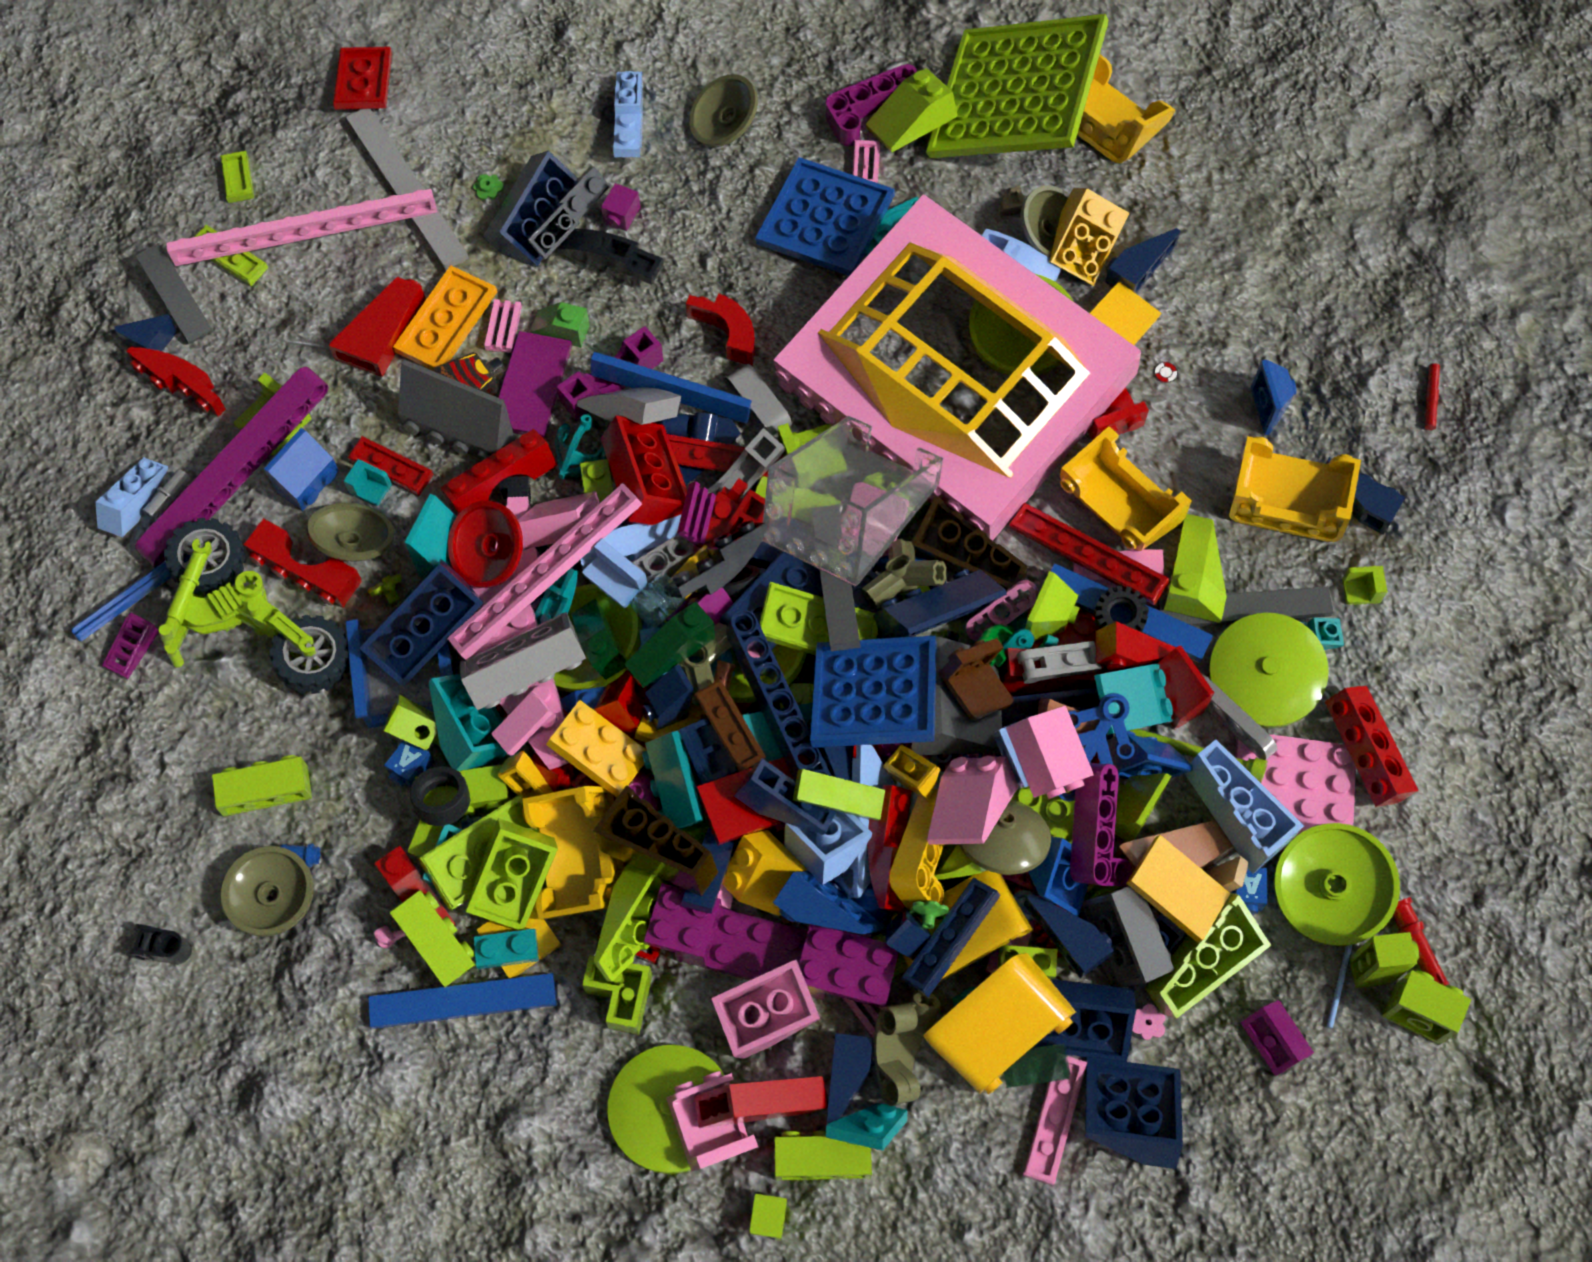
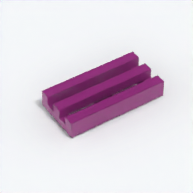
(700, 516)

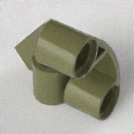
(897, 1041)

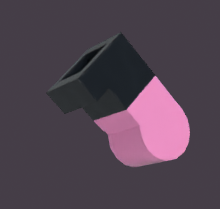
(518, 494)

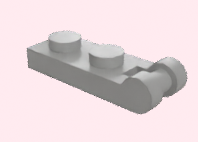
(1058, 661)

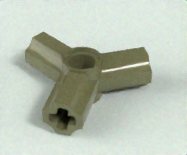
(903, 574)
(700, 673)

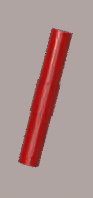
(1432, 396)

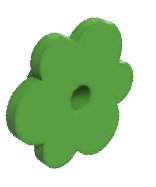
(488, 186)

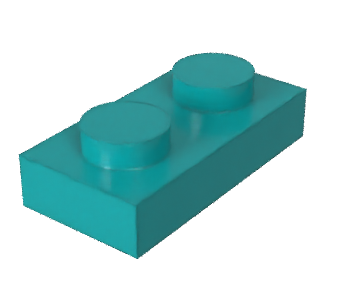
(506, 949)

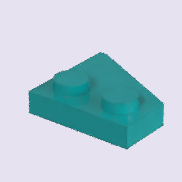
(869, 1127)

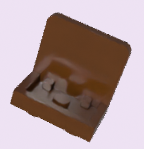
(974, 680)

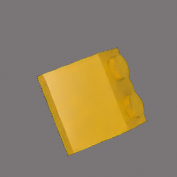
(760, 870)

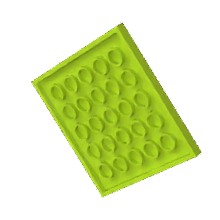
(1020, 86)

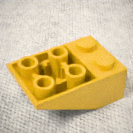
(1086, 234)

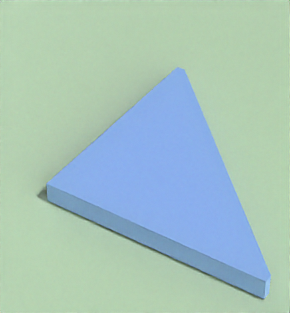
(866, 770)

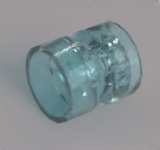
(654, 603)

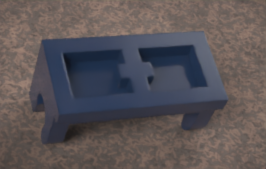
(707, 751)

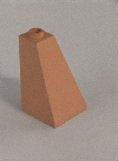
(1201, 843)

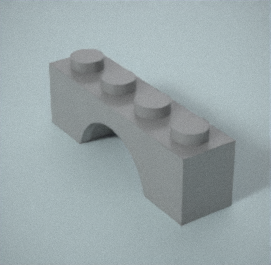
(751, 463)

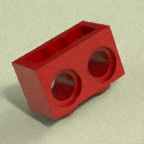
(622, 703)

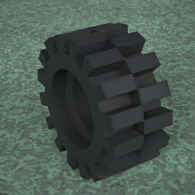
(1123, 597)

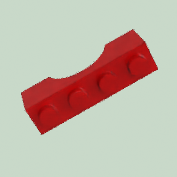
(525, 456)
(331, 579)

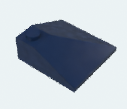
(1135, 1110)

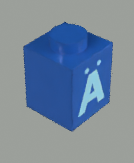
(407, 763)
(1254, 890)

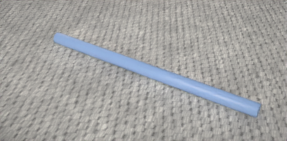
(1337, 994)

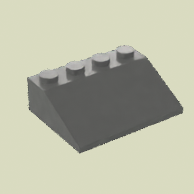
(452, 412)
(953, 728)

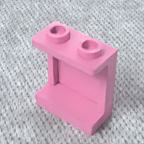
(707, 1144)

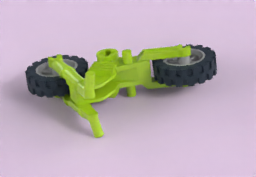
(244, 605)

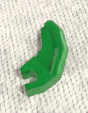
(1002, 633)

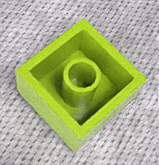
(1427, 1007)

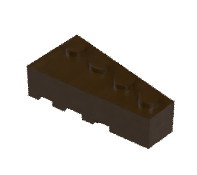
(962, 546)
(654, 844)

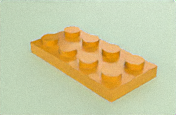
(445, 318)

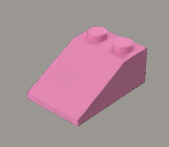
(971, 800)
(765, 1010)

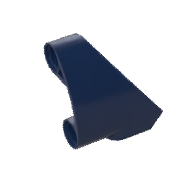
(702, 427)

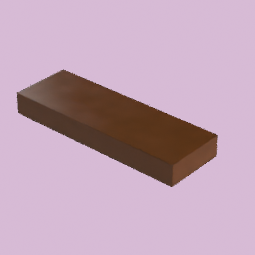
(729, 725)

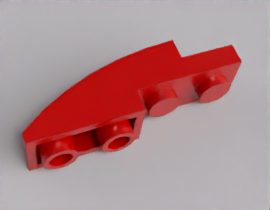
(174, 374)
(885, 843)

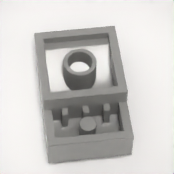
(637, 404)

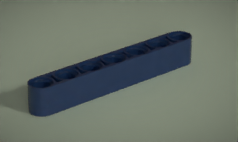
(777, 692)

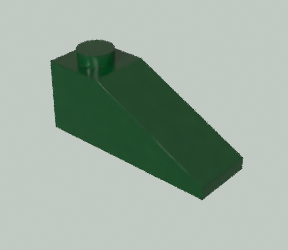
(598, 640)
(672, 644)

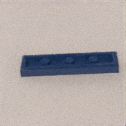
(950, 937)

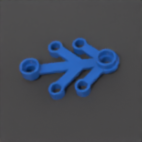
(1095, 739)

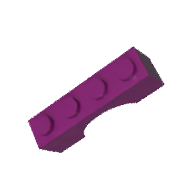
(638, 348)

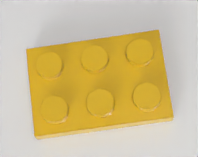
(597, 748)

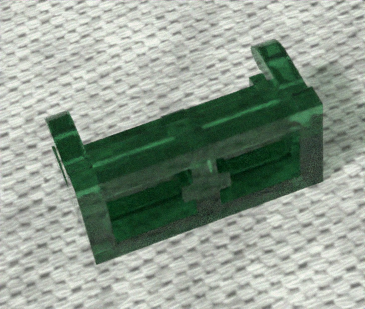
(1039, 1066)

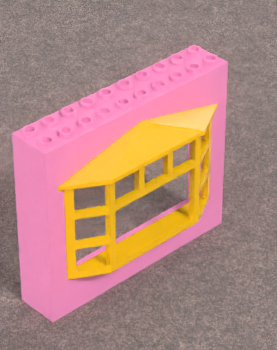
(849, 381)

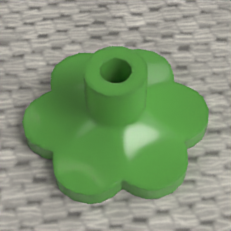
(928, 912)

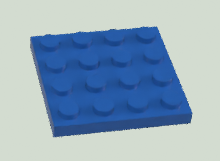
(825, 216)
(875, 693)

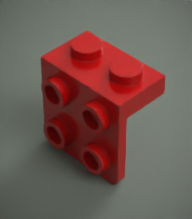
(1120, 416)

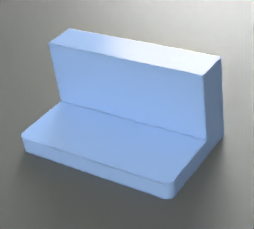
(615, 574)

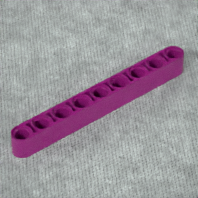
(236, 461)

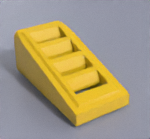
(522, 774)

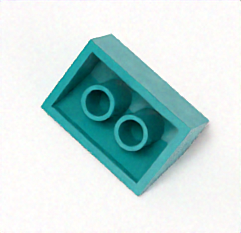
(673, 780)

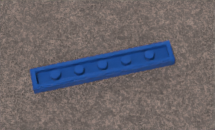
(690, 392)
(1158, 623)
(462, 1001)

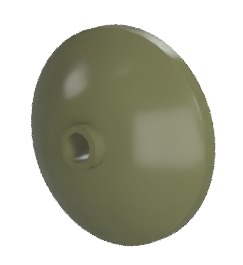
(723, 110)
(1041, 216)
(350, 531)
(1015, 843)
(254, 879)

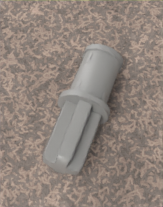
(167, 494)

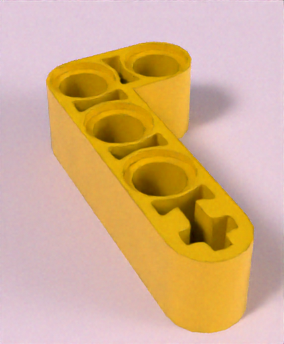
(916, 860)

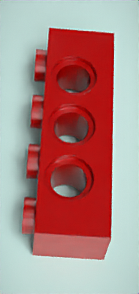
(1371, 746)

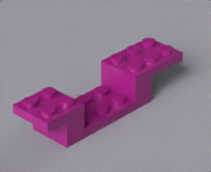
(752, 946)

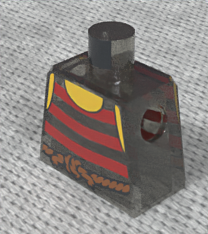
(473, 372)

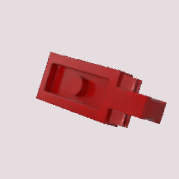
(724, 508)

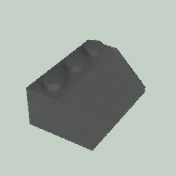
(1135, 936)

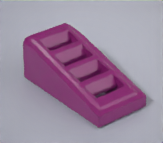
(127, 632)

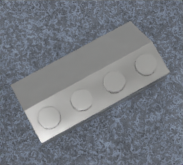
(521, 662)

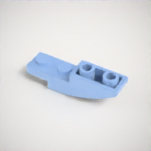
(628, 114)
(1024, 254)

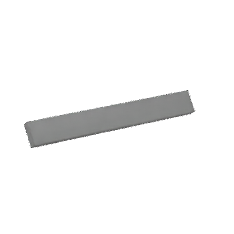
(403, 181)

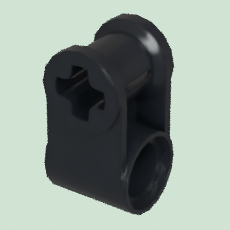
(154, 944)

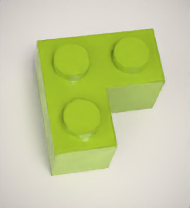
(627, 994)

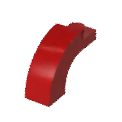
(729, 318)

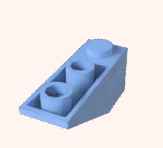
(124, 502)

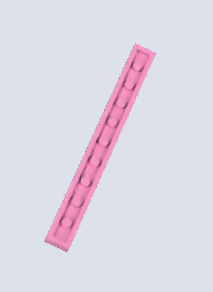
(302, 227)

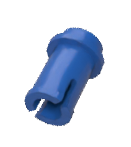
(309, 854)

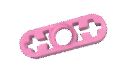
(1023, 605)

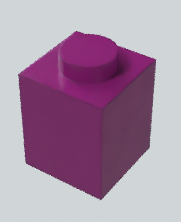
(620, 207)

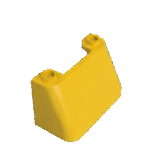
(1115, 122)
(1294, 492)
(1122, 493)
(580, 872)
(1000, 925)
(1000, 1022)

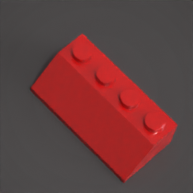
(647, 466)

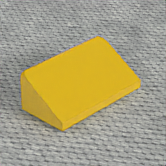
(913, 771)

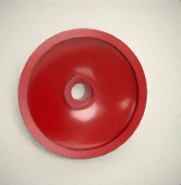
(474, 544)

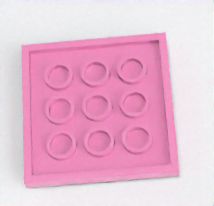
(1309, 779)

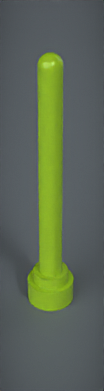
(1255, 767)

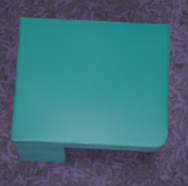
(367, 482)

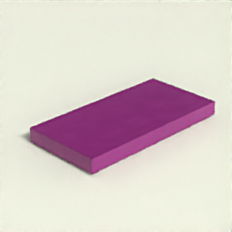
(532, 380)

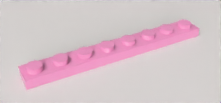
(544, 571)

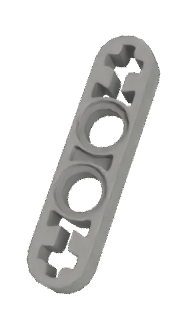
(1240, 723)

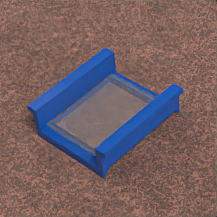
(377, 691)

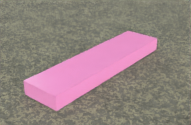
(1054, 1125)

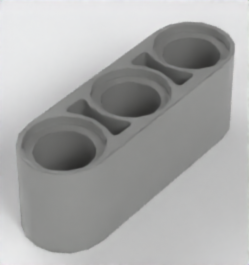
(765, 407)
(665, 556)

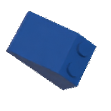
(810, 902)

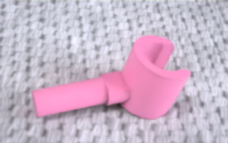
(386, 938)

